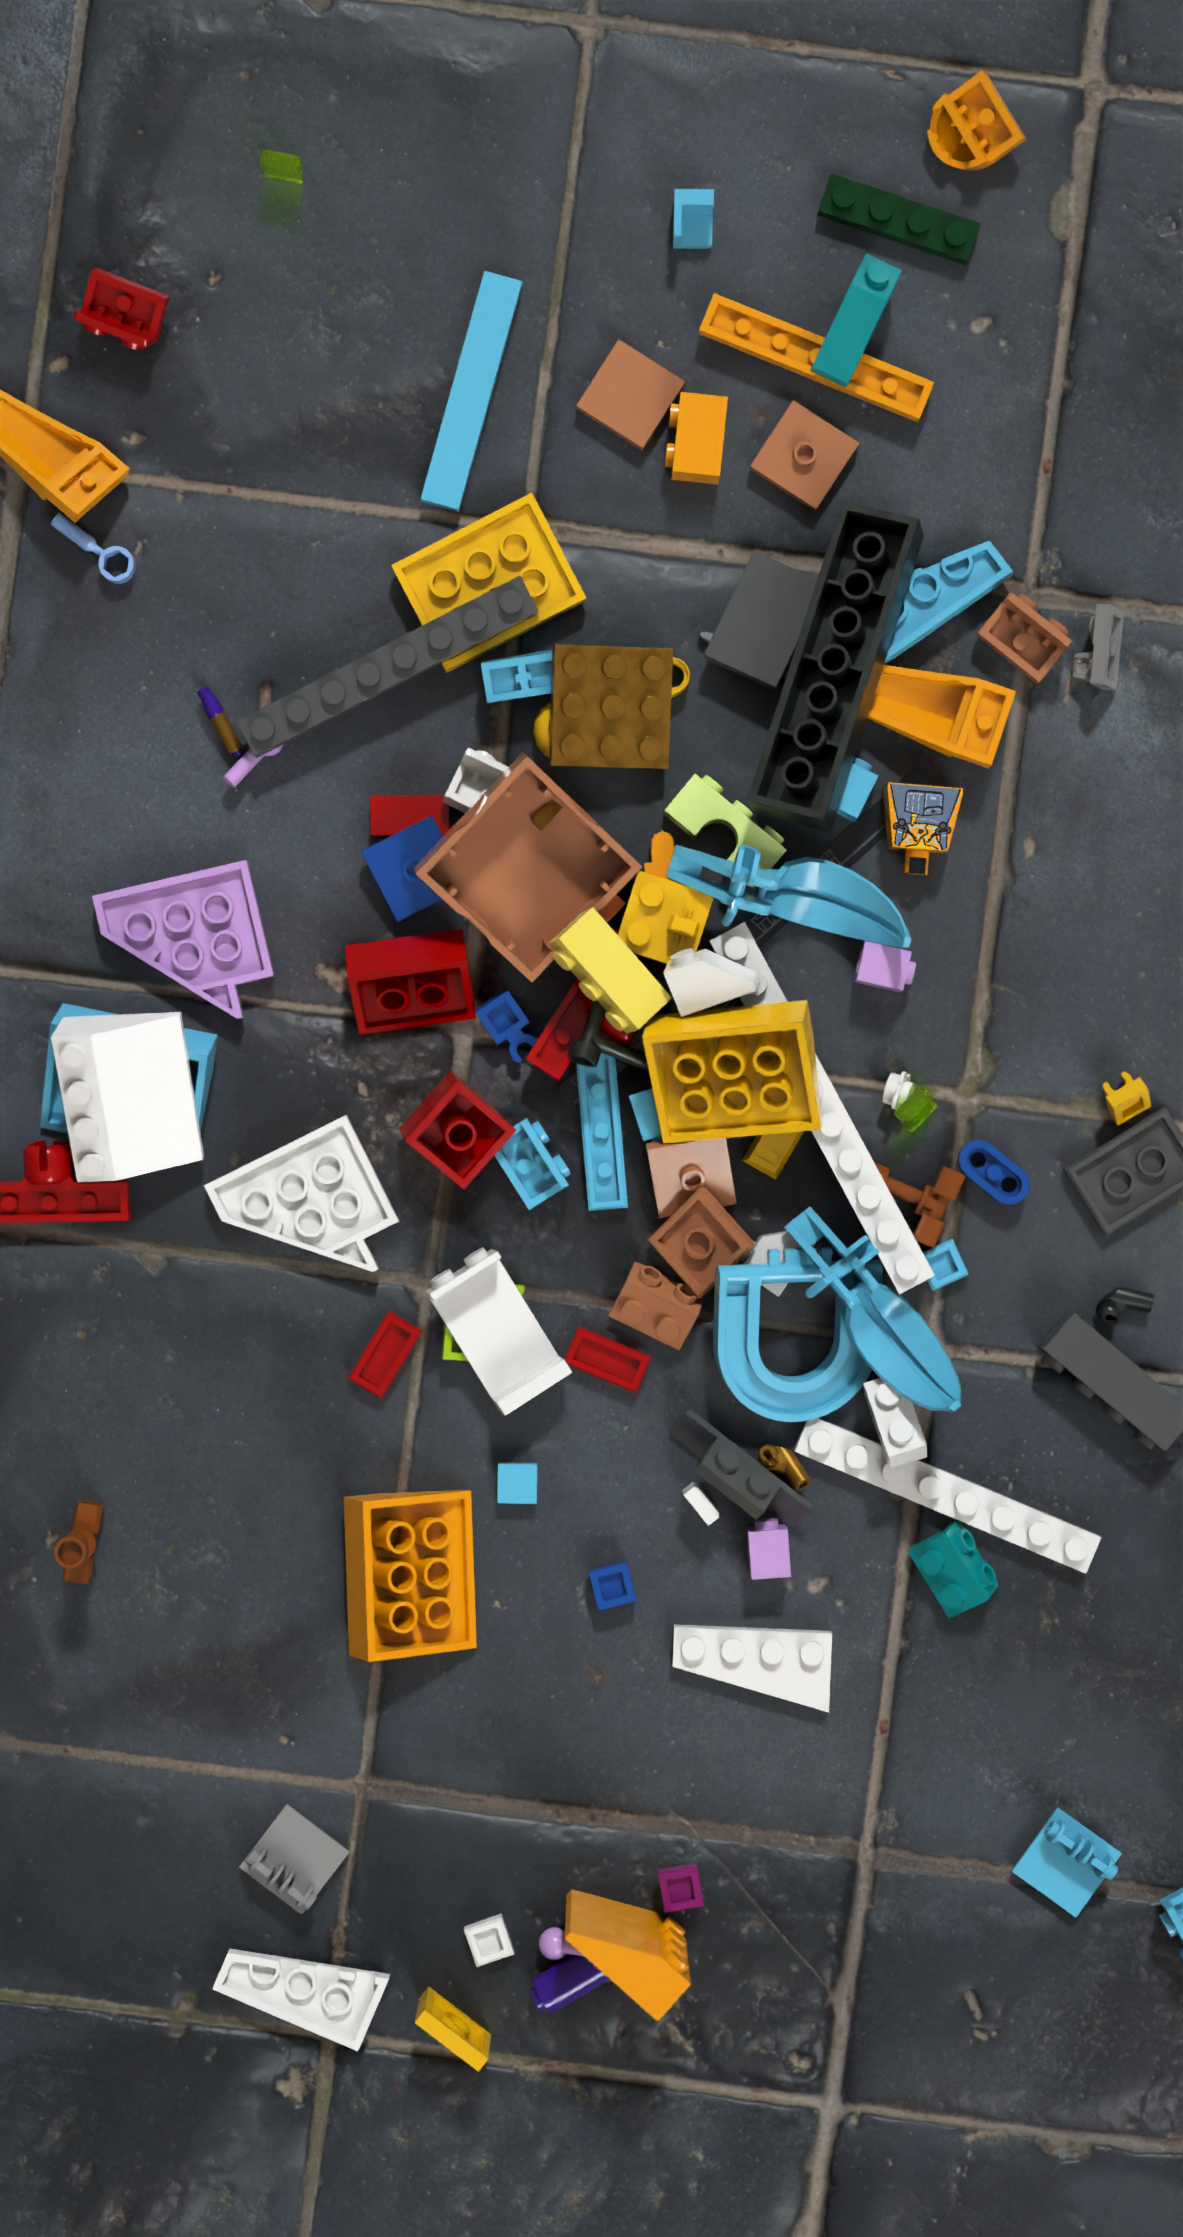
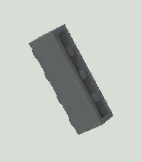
(1114, 1379)

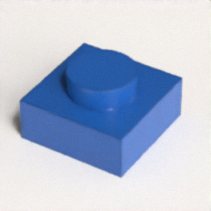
(612, 1585)

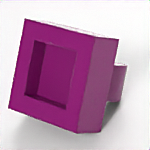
(680, 1887)

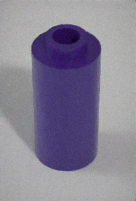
(565, 1983)

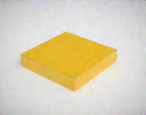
(453, 2028)

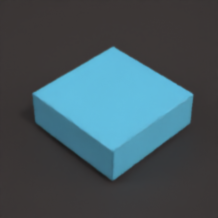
(945, 1264)
(517, 1483)

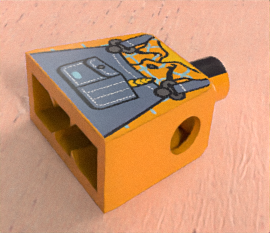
(919, 821)

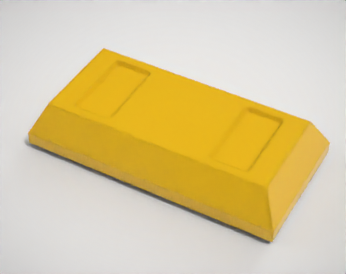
(771, 1152)

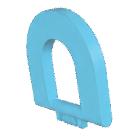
(737, 1341)

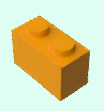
(698, 438)

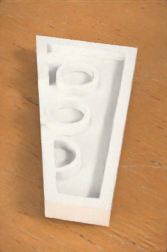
(766, 1660)
(310, 1994)

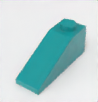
(856, 320)

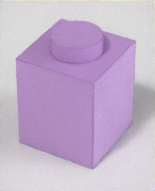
(884, 967)
(768, 1549)

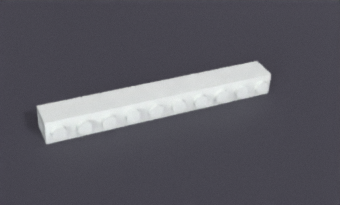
(840, 1140)

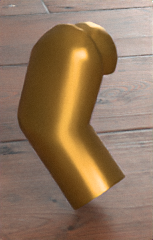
(784, 1462)

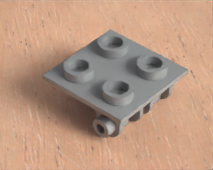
(294, 1859)

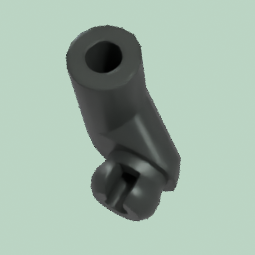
(1121, 1300)

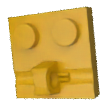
(663, 917)

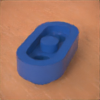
(993, 1171)

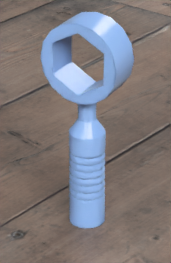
(89, 543)

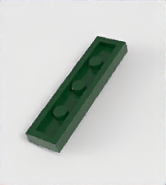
(898, 219)

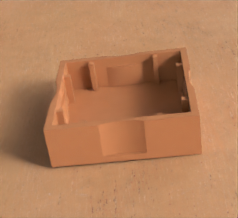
(521, 880)

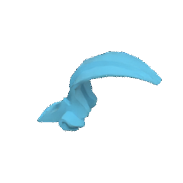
(801, 891)
(881, 1321)

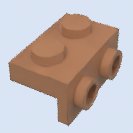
(1025, 636)
(657, 1305)

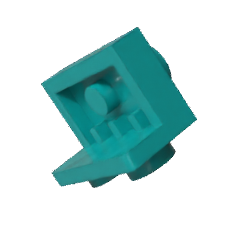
(954, 1569)

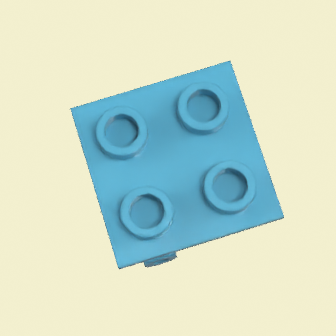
(1067, 1862)

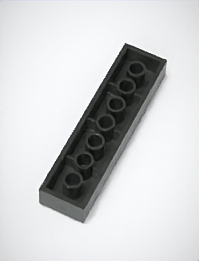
(836, 667)

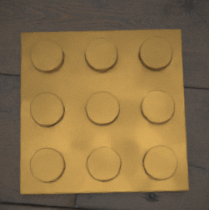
(610, 706)

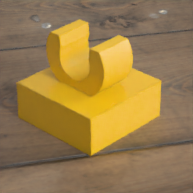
(1127, 1100)

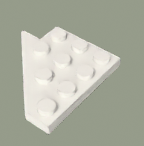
(310, 1195)

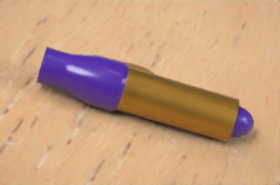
(221, 723)

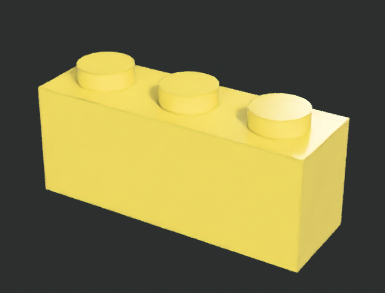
(608, 971)

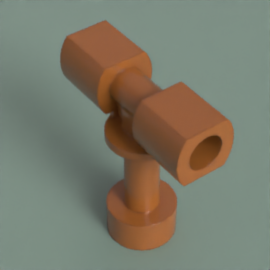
(929, 1202)
(77, 1548)

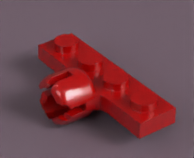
(566, 1025)
(53, 1194)

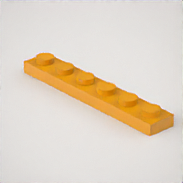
(797, 350)

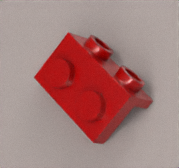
(122, 310)

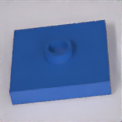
(393, 867)

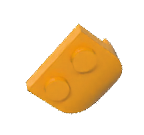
(973, 126)

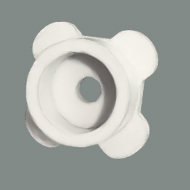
(897, 1089)

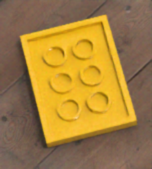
(484, 557)

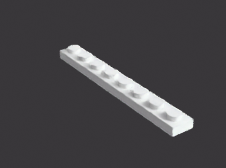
(949, 1495)

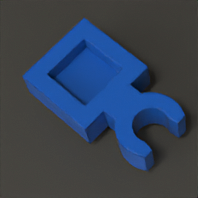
(504, 1021)

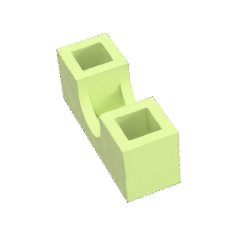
(701, 805)

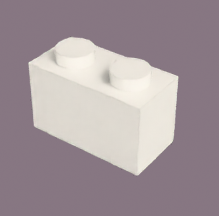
(895, 1424)

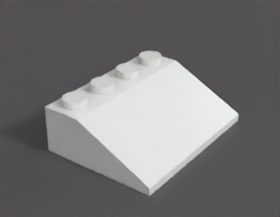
(126, 1094)

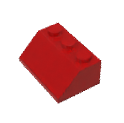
(410, 981)

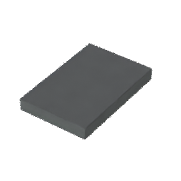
(762, 621)
(1130, 1171)

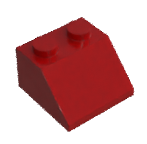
(456, 1129)

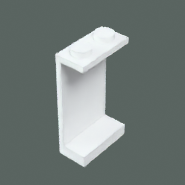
(496, 1330)

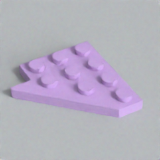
(194, 929)

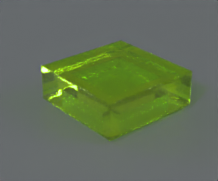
(282, 166)
(915, 1109)

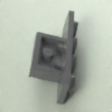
(738, 1473)

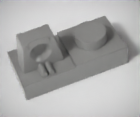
(1102, 664)

